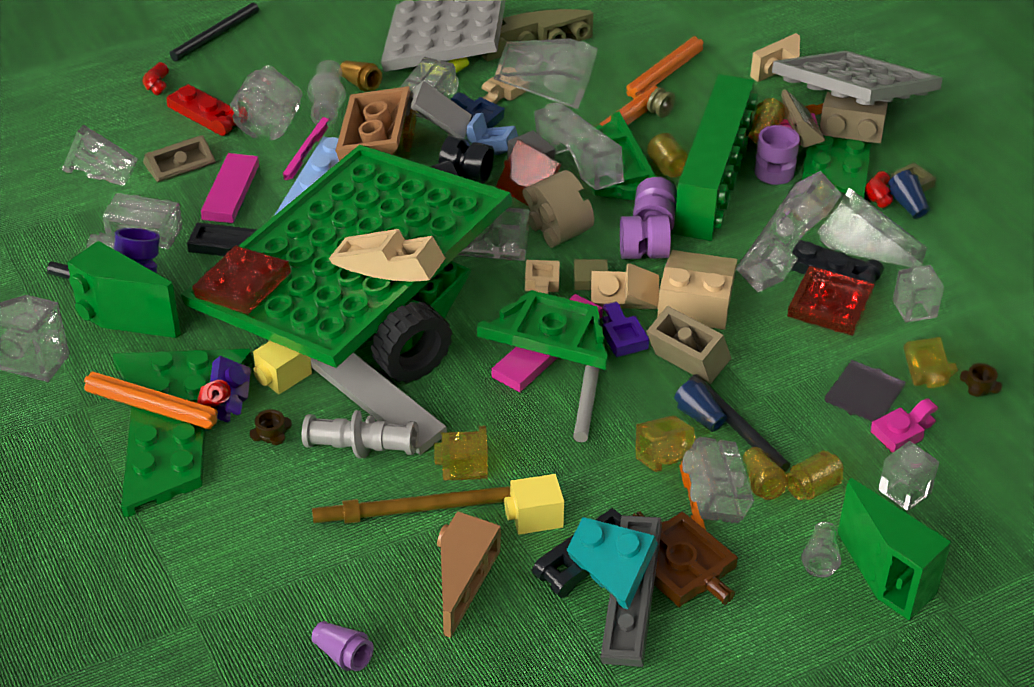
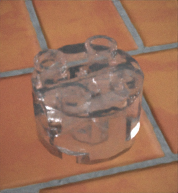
(265, 104)

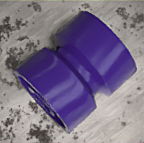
(138, 245)

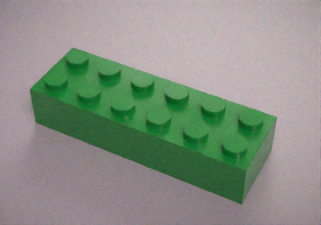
(715, 158)

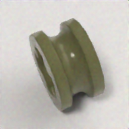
(661, 102)

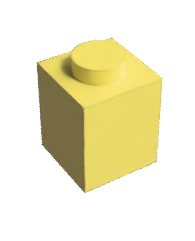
(280, 366)
(535, 504)

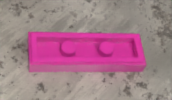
(230, 188)

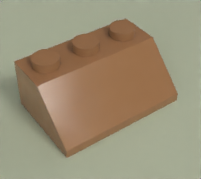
(374, 121)

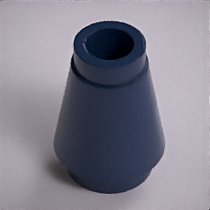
(909, 193)
(699, 404)

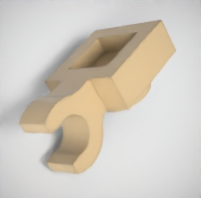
(499, 90)
(542, 276)

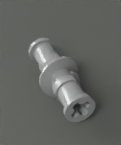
(360, 435)

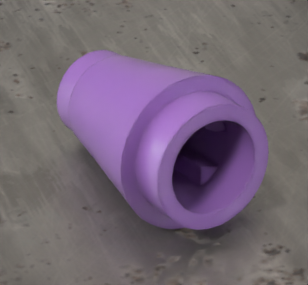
(343, 645)

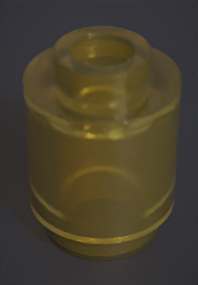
(667, 154)
(815, 475)

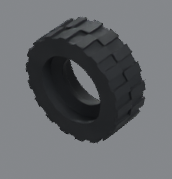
(399, 329)

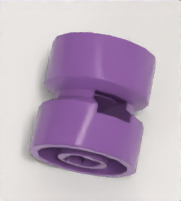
(776, 154)
(656, 198)
(645, 237)

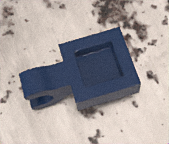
(492, 112)

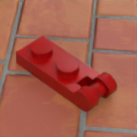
(202, 109)

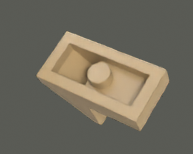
(763, 58)
(631, 289)

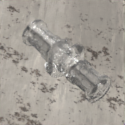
(326, 92)

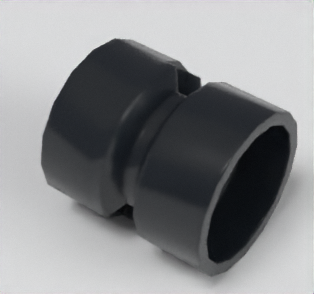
(470, 161)

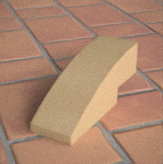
(389, 256)

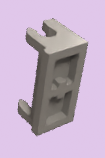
(439, 110)

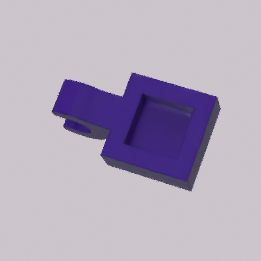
(623, 333)
(238, 379)

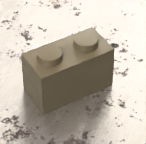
(853, 120)
(689, 344)

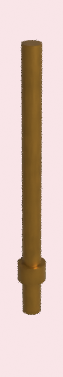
(352, 510)

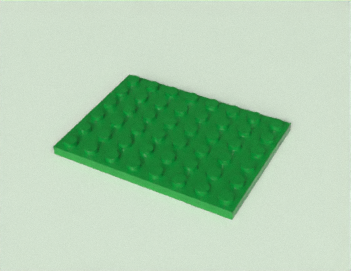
(334, 310)

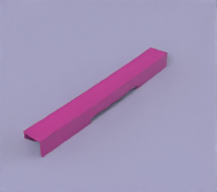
(296, 162)

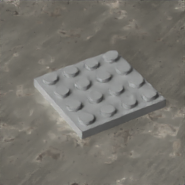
(441, 31)
(856, 76)

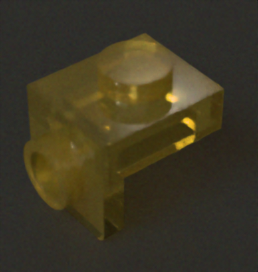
(928, 362)

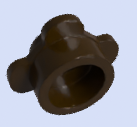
(981, 380)
(270, 427)

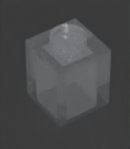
(918, 293)
(908, 475)

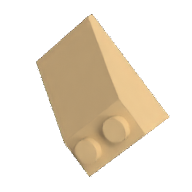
(698, 287)

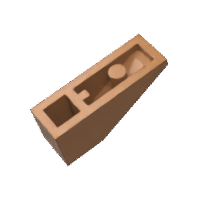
(467, 555)

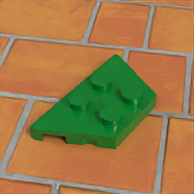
(841, 161)
(634, 162)
(550, 327)
(175, 371)
(161, 459)

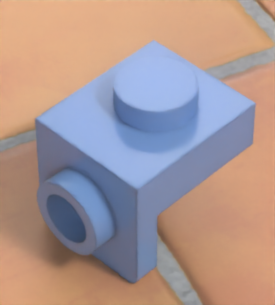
(496, 137)

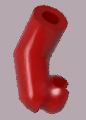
(153, 78)
(878, 190)
(214, 393)

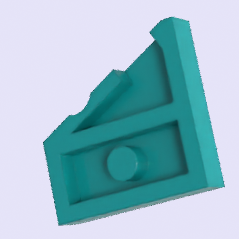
(612, 556)

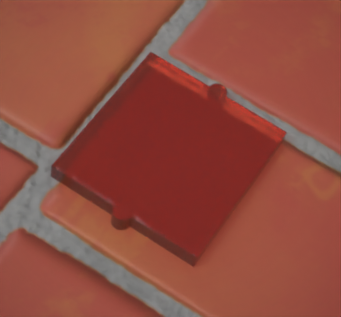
(524, 169)

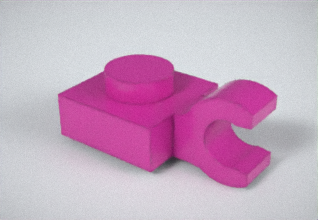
(899, 427)

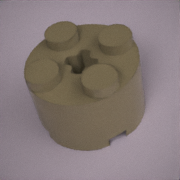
(558, 208)

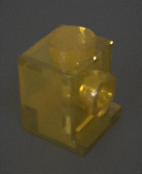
(663, 441)
(463, 455)

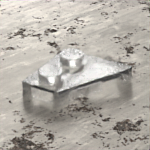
(99, 157)

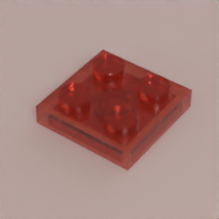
(241, 279)
(830, 300)

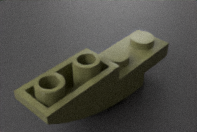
(544, 25)

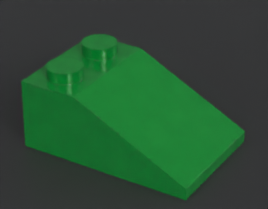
(122, 293)

